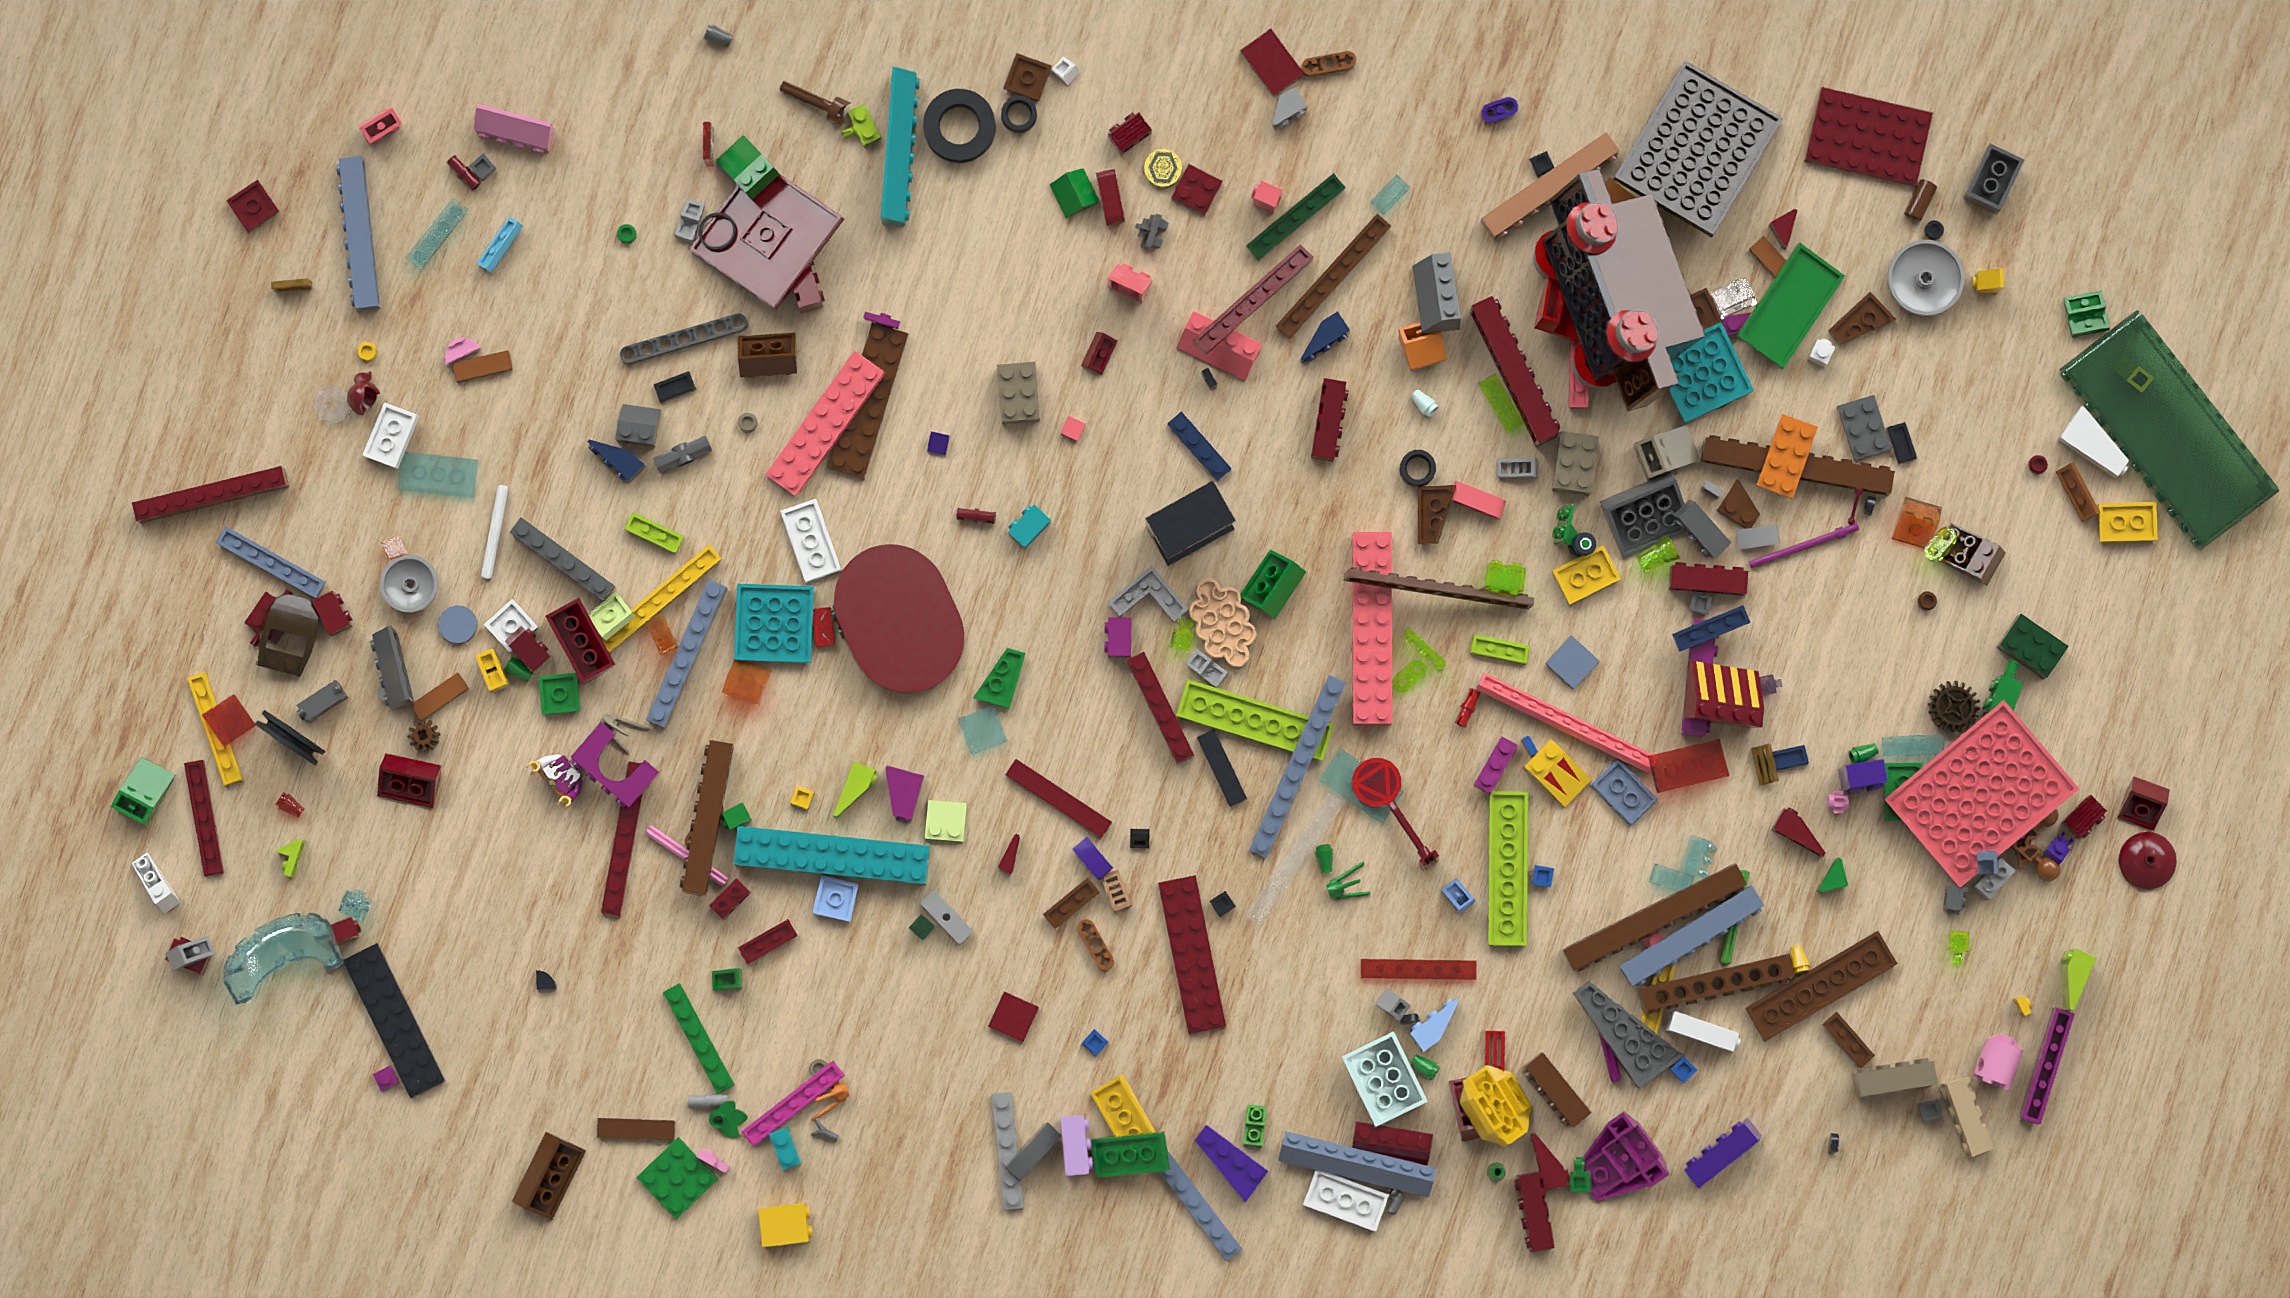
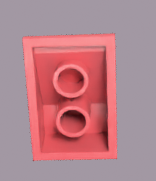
(1129, 282)

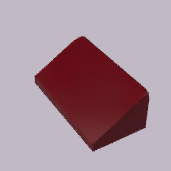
(1099, 352)

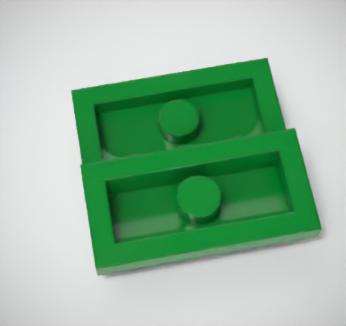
(2086, 314)

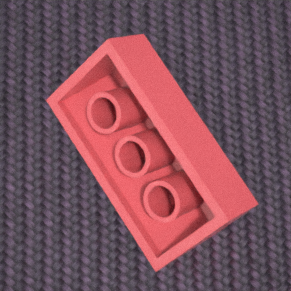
(1233, 354)

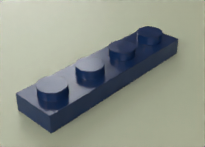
(1199, 446)
(1711, 628)

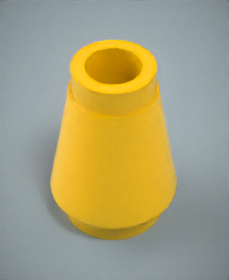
(1799, 960)

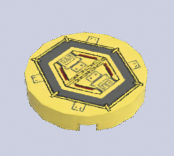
(1163, 168)

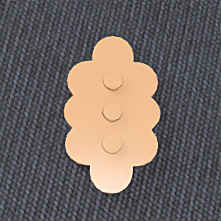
(1222, 622)

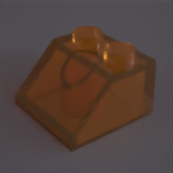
(1916, 522)
(746, 682)

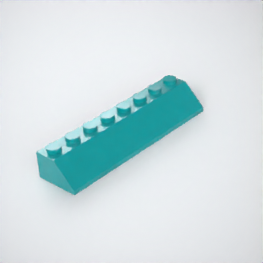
(898, 147)

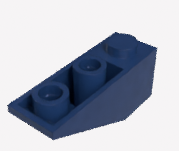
(1328, 332)
(622, 460)

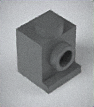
(1954, 899)

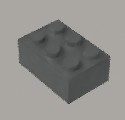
(1993, 178)

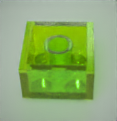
(1504, 577)

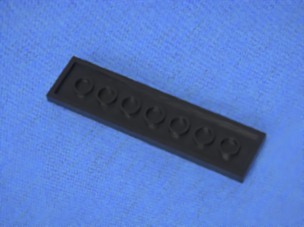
(394, 1020)

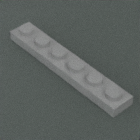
(1006, 1149)

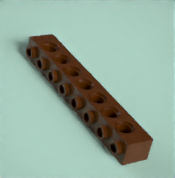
(1781, 963)

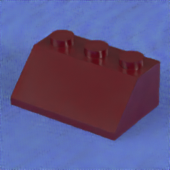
(408, 780)

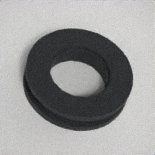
(959, 152)
(290, 737)

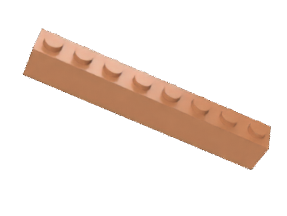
(1540, 191)

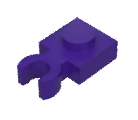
(2058, 848)

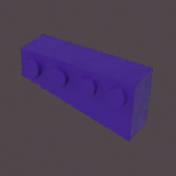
(1236, 1166)

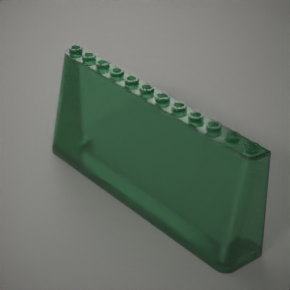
(2169, 430)

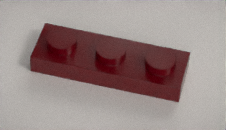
(767, 941)

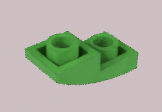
(1254, 1126)

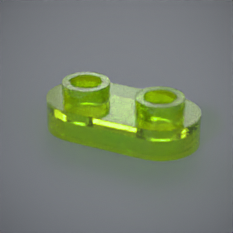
(1939, 544)
(1409, 675)

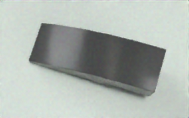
(1033, 1151)

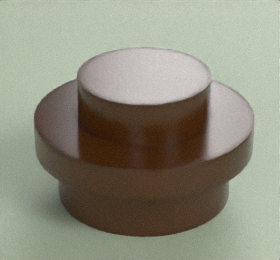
(1927, 601)

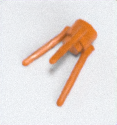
(838, 1091)

